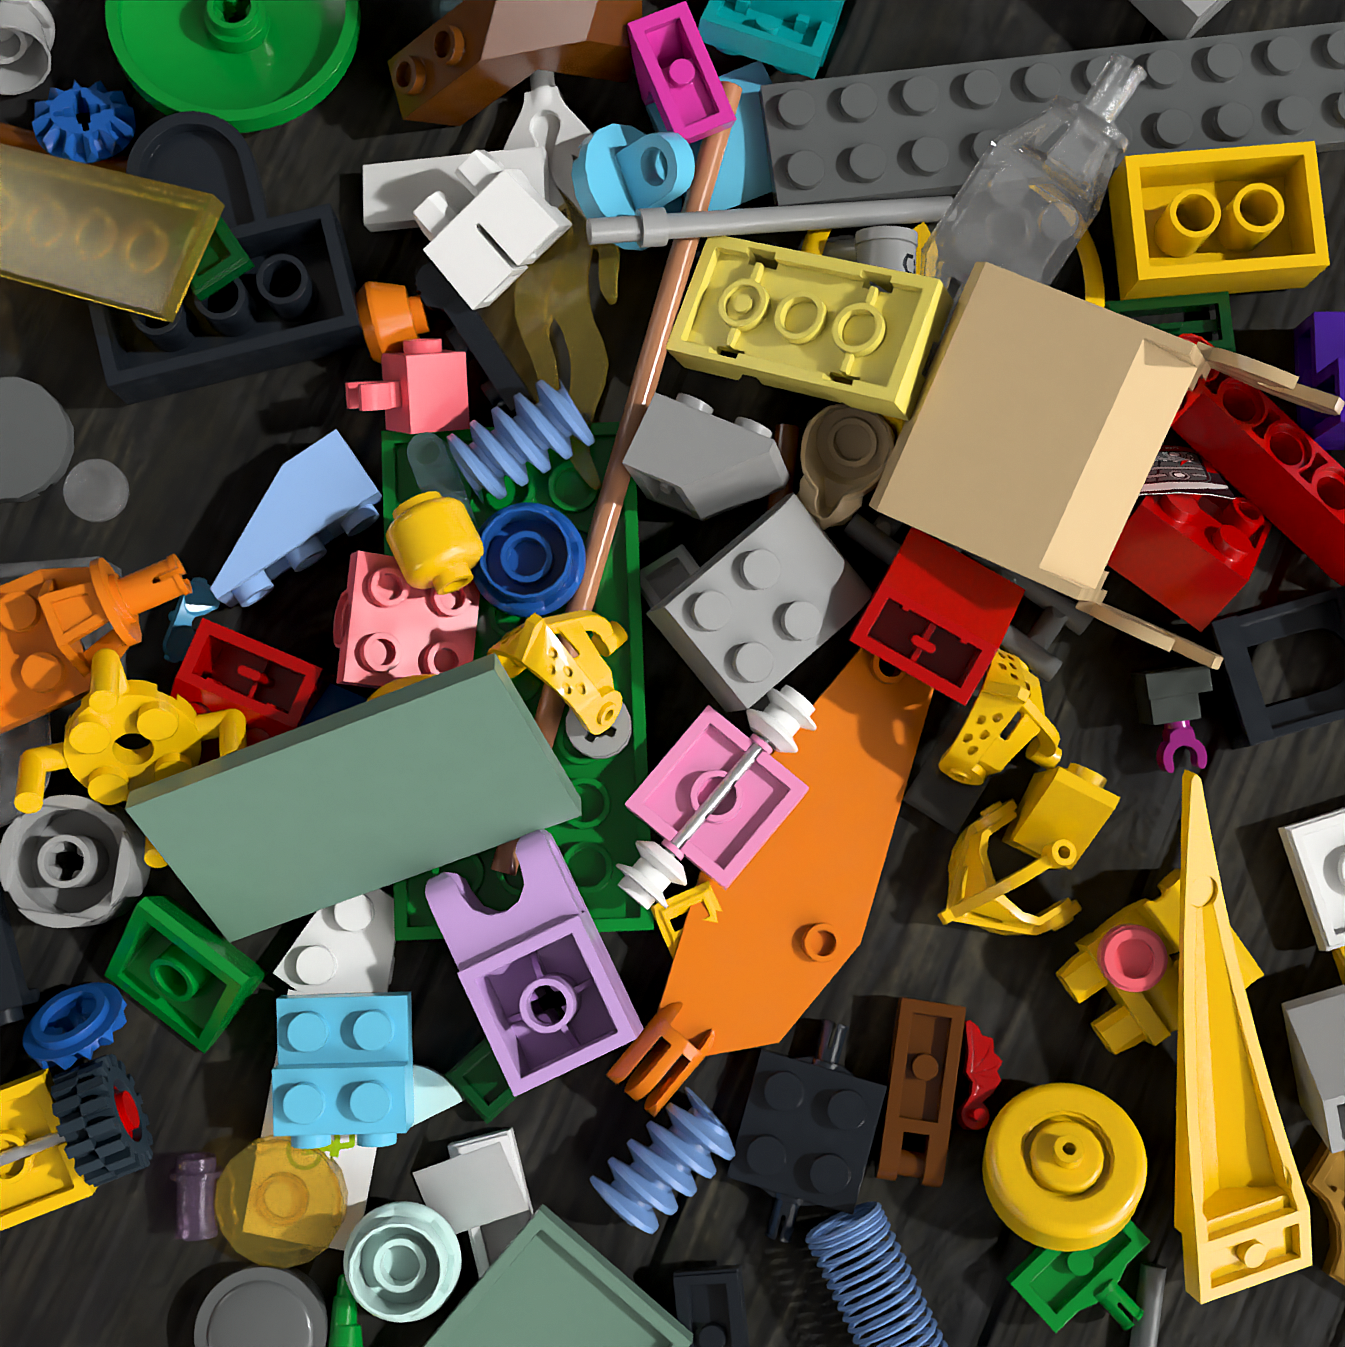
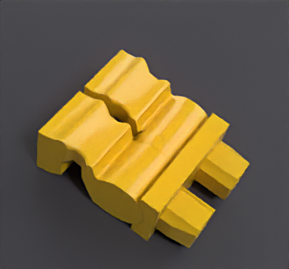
(1148, 1013)

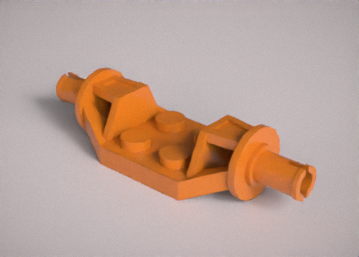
(50, 614)

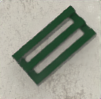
(1182, 304)

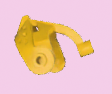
(580, 681)
(978, 746)
(981, 901)

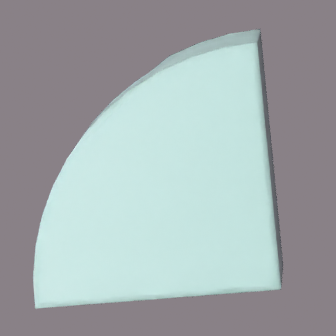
(432, 1093)

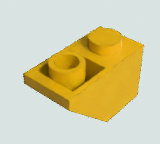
(1061, 806)

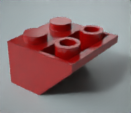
(1190, 551)
(938, 615)

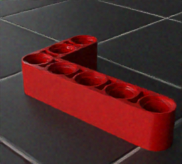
(1269, 463)

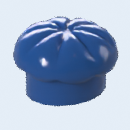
(529, 559)

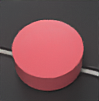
(1132, 957)

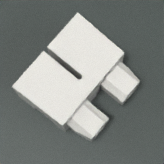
(494, 234)

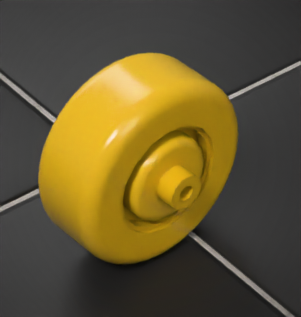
(1064, 1166)

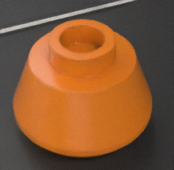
(389, 317)

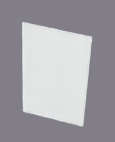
(472, 1188)

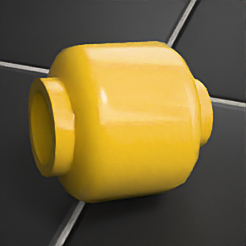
(434, 542)

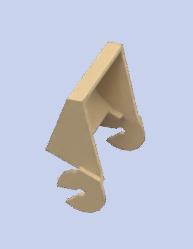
(1047, 431)

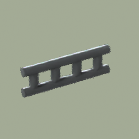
(1030, 648)

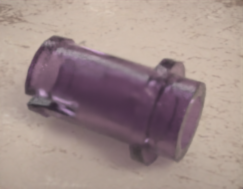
(196, 1195)

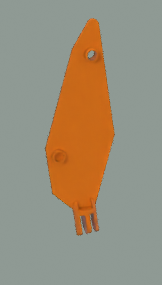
(800, 897)

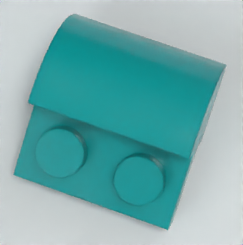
(777, 32)

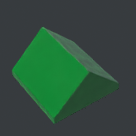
(182, 970)

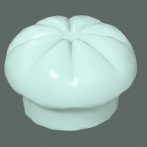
(402, 1261)

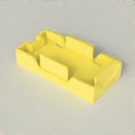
(810, 320)

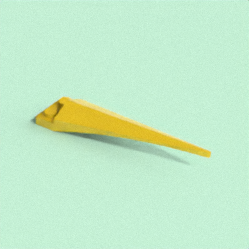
(1233, 1163)

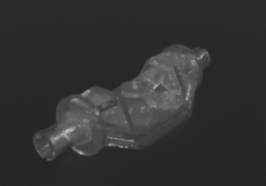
(1033, 205)

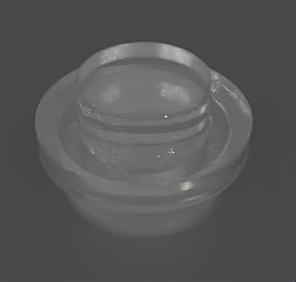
(96, 490)

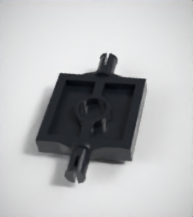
(807, 1131)

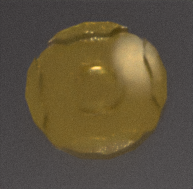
(280, 1202)

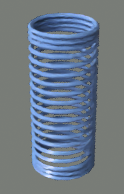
(847, 1230)

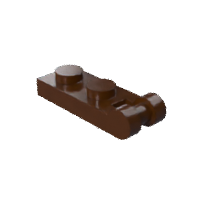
(920, 1089)

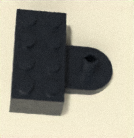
(273, 316)

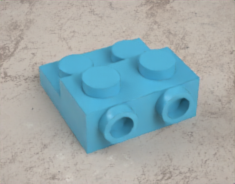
(343, 1068)

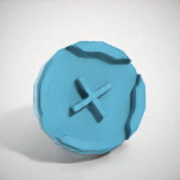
(630, 171)

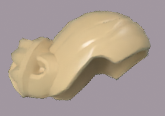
(842, 461)

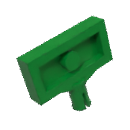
(1066, 1282)

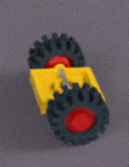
(68, 1136)

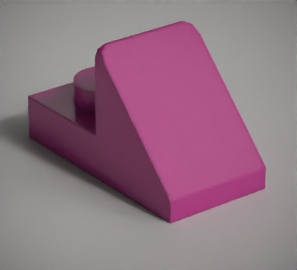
(679, 74)

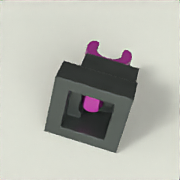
(1172, 699)

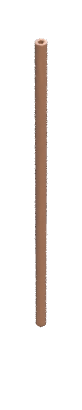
(638, 400)

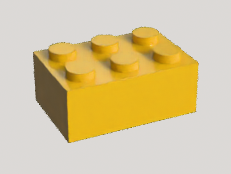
(1218, 220)

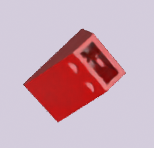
(247, 675)

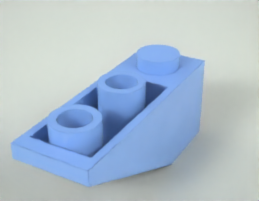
(303, 510)

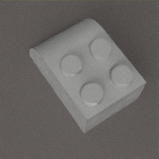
(761, 605)

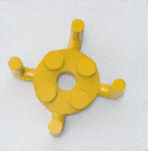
(117, 709)

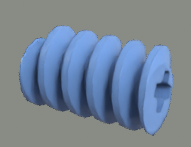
(520, 440)
(665, 1164)

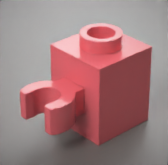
(419, 389)

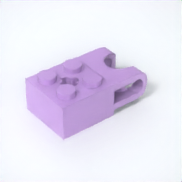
(519, 950)

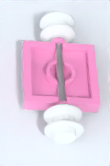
(717, 797)

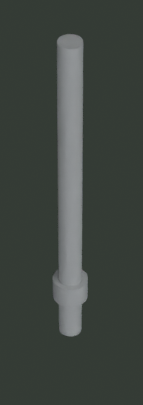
(655, 227)

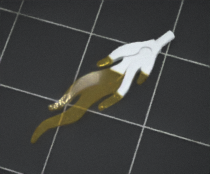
(559, 278)

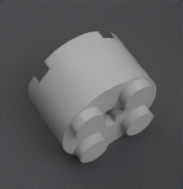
(60, 895)

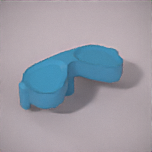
(188, 607)

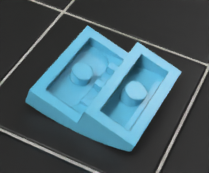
(745, 162)

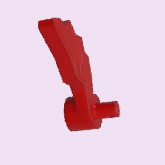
(981, 1071)

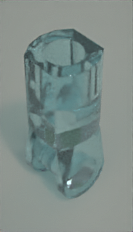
(437, 469)

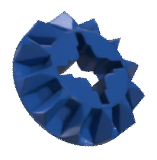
(61, 135)
(74, 1024)

